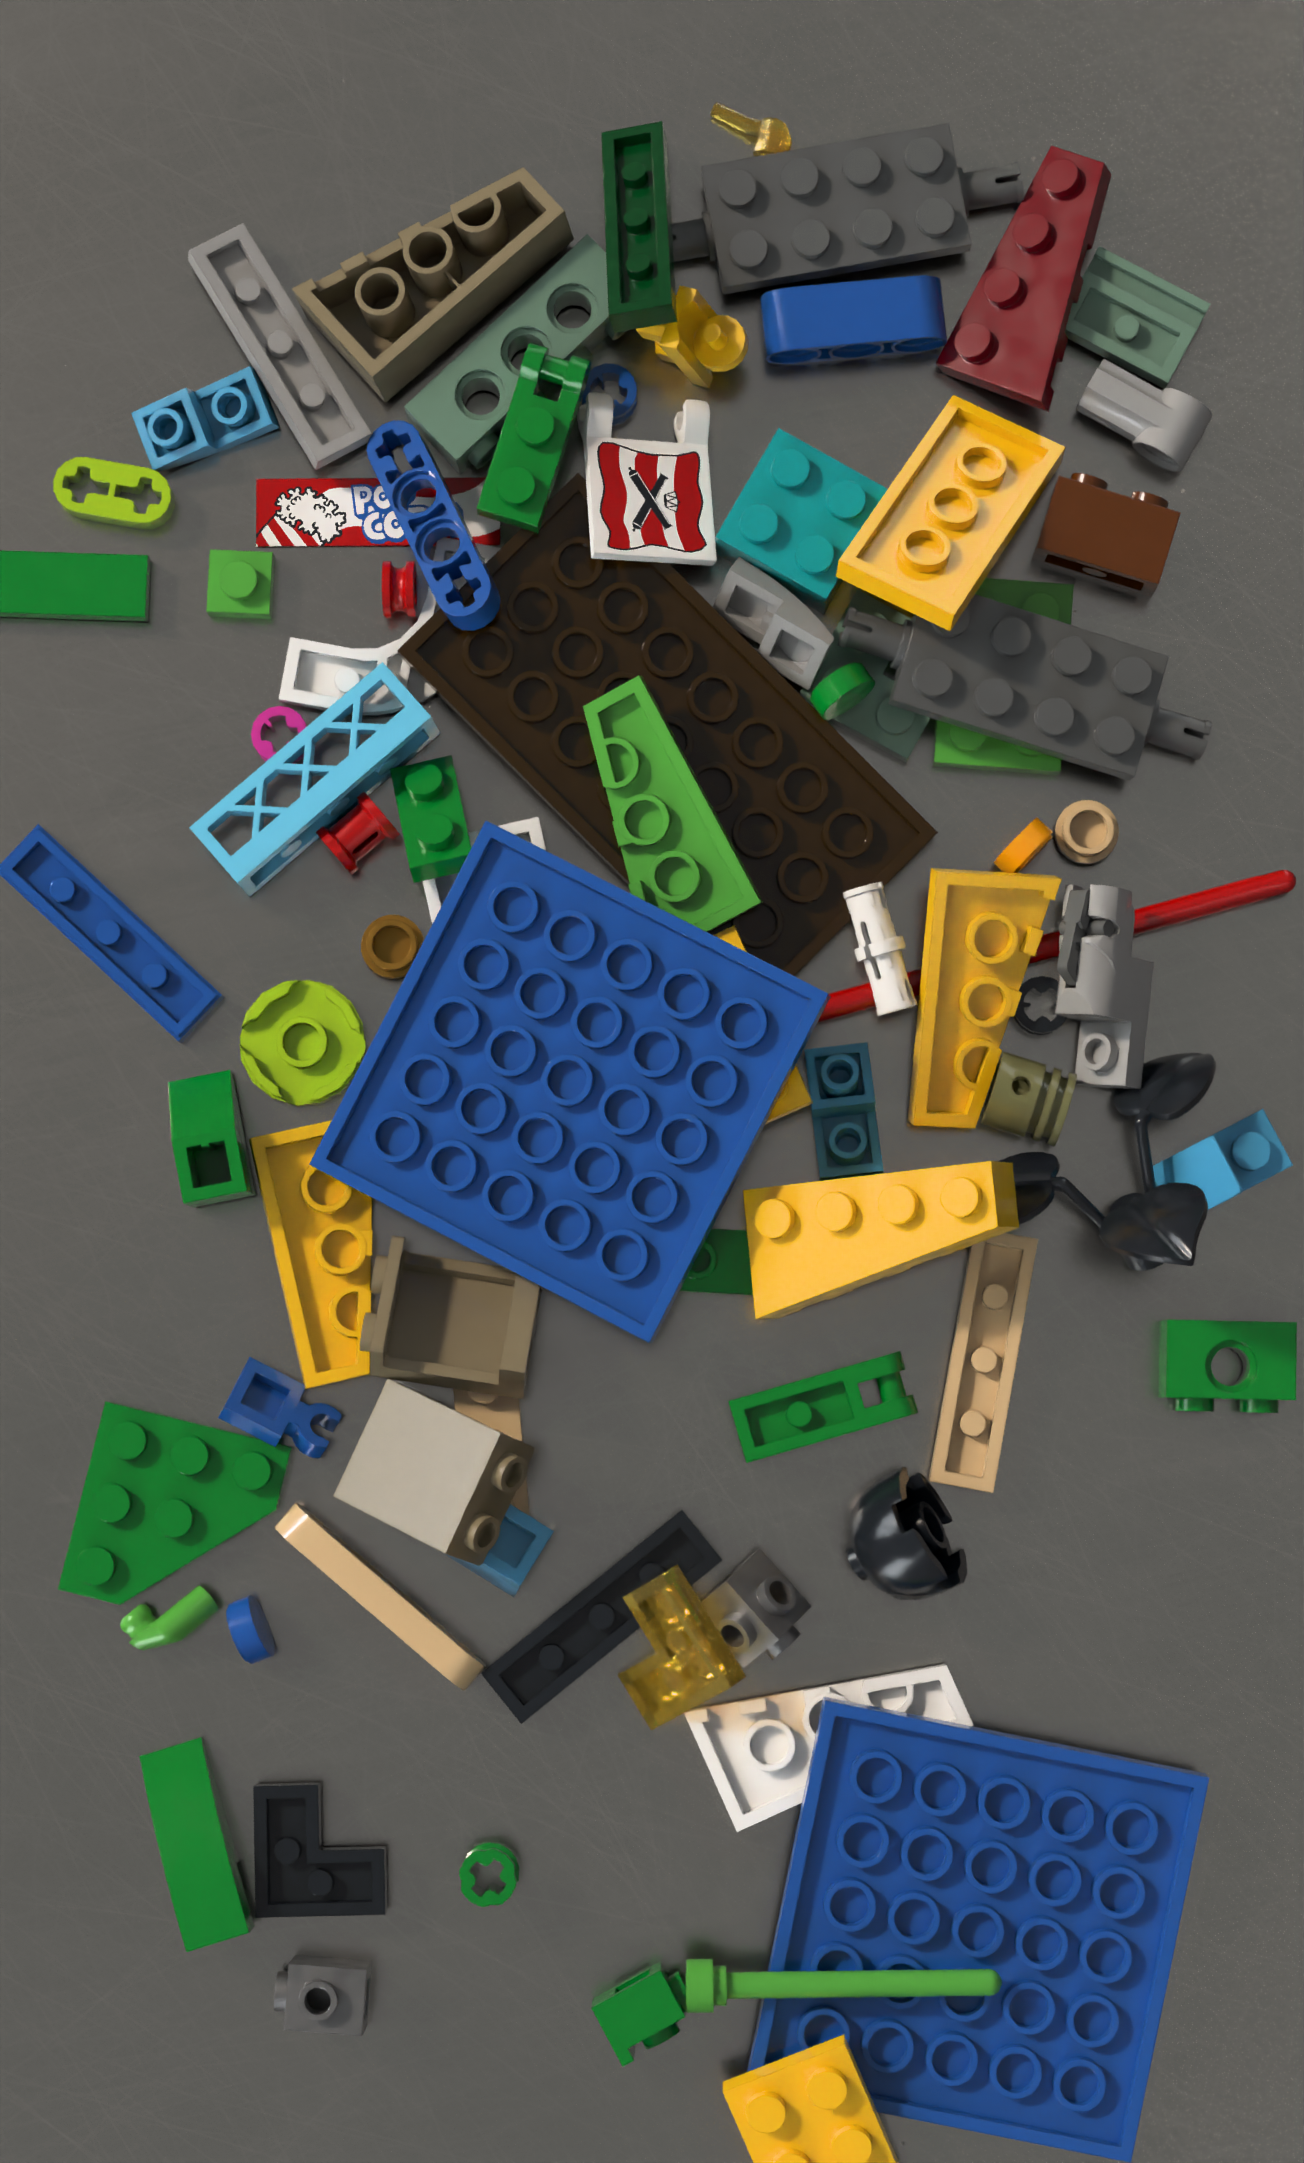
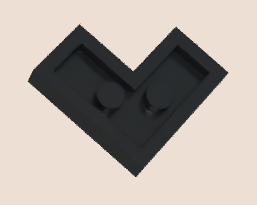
(299, 1875)

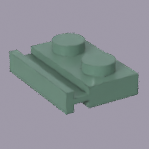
(1134, 317)

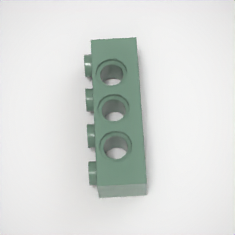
(485, 364)

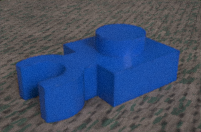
(270, 1405)

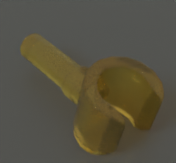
(770, 132)

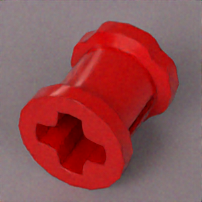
(357, 833)

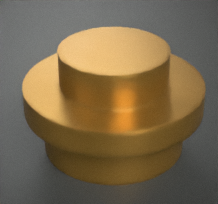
(391, 945)

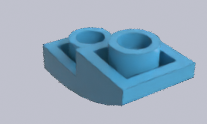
(205, 420)
(843, 1111)

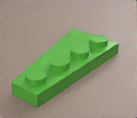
(661, 815)

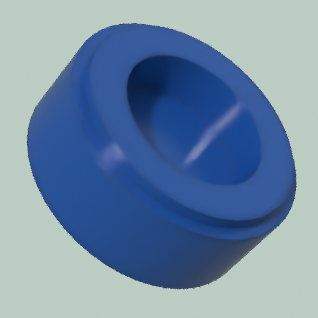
(250, 1630)

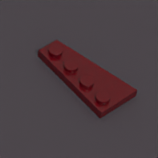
(1023, 301)

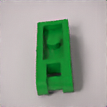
(533, 440)
(820, 1408)

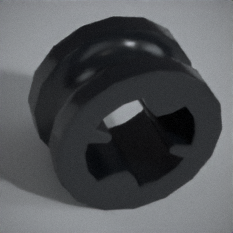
(1042, 1025)

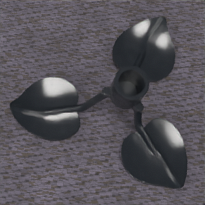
(1141, 1227)

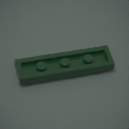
(638, 227)

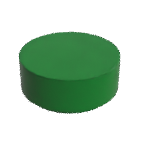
(842, 690)

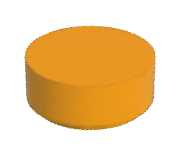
(1024, 847)

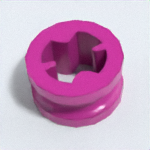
(265, 720)

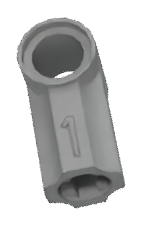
(1159, 422)

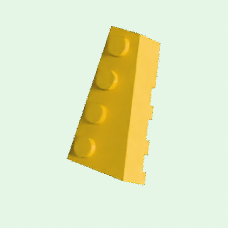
(847, 1232)

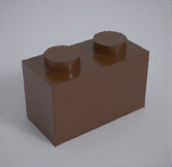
(1106, 534)

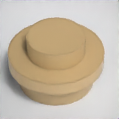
(1086, 831)

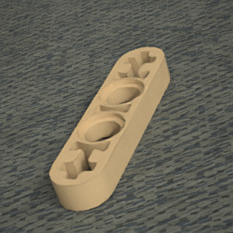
(380, 1596)

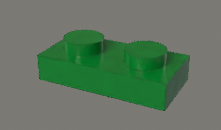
(431, 817)

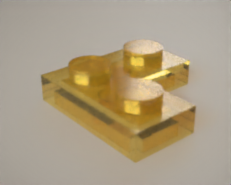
(689, 1654)

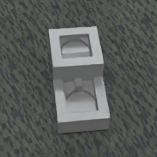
(776, 619)

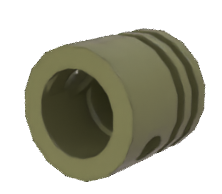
(1028, 1099)

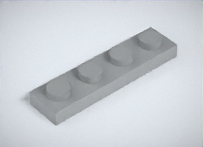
(279, 346)

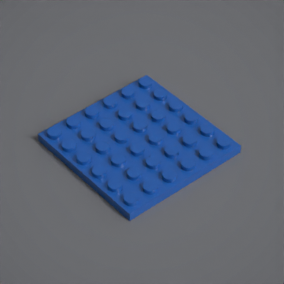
(569, 1081)
(998, 1856)

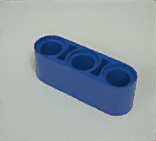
(853, 319)

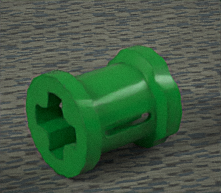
(493, 1893)

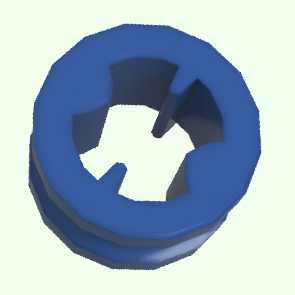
(627, 388)

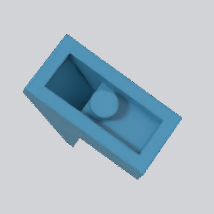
(1228, 1160)

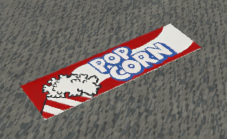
(353, 512)

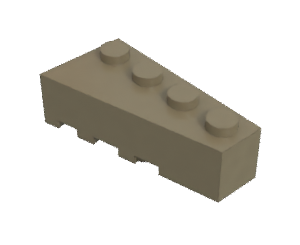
(435, 281)

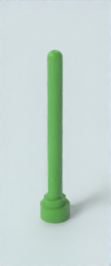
(711, 1985)

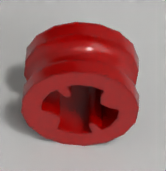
(399, 589)

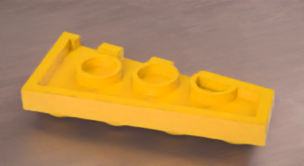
(971, 975)
(321, 1253)

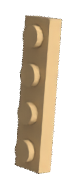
(983, 1362)

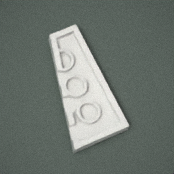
(765, 1744)

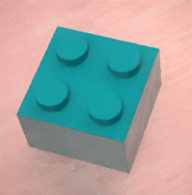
(798, 518)

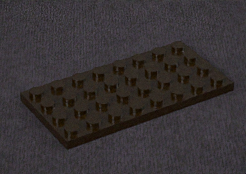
(779, 776)

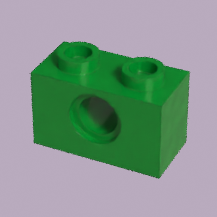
(1266, 1354)

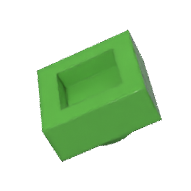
(240, 584)

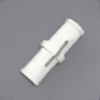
(879, 948)

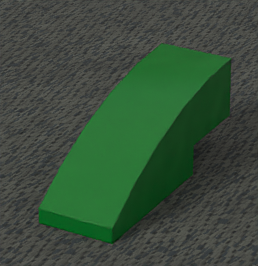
(195, 1845)

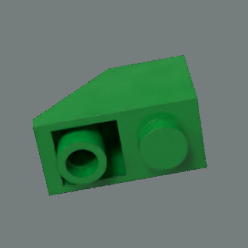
(209, 1140)

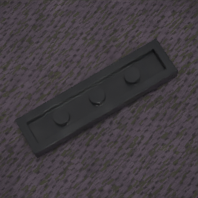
(594, 1619)

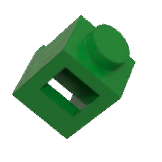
(641, 2010)

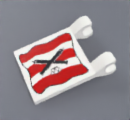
(648, 495)

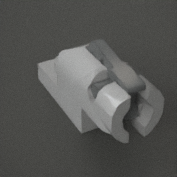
(1103, 985)

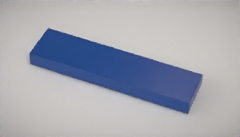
(109, 933)

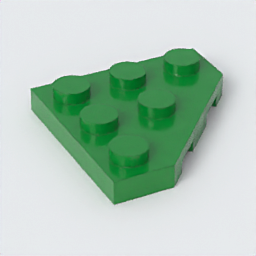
(164, 1497)

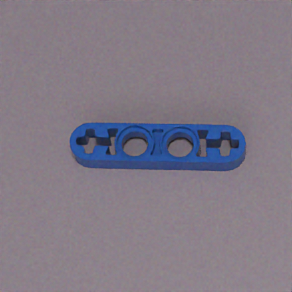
(431, 525)

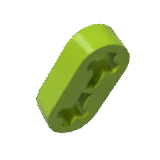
(118, 479)

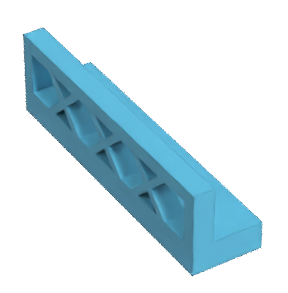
(331, 796)

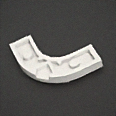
(323, 672)

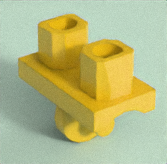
(698, 339)

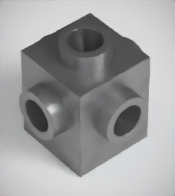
(756, 1609)

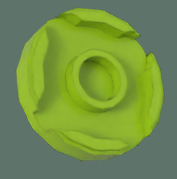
(302, 1042)

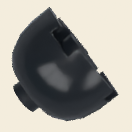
(902, 1539)

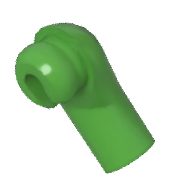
(172, 1625)

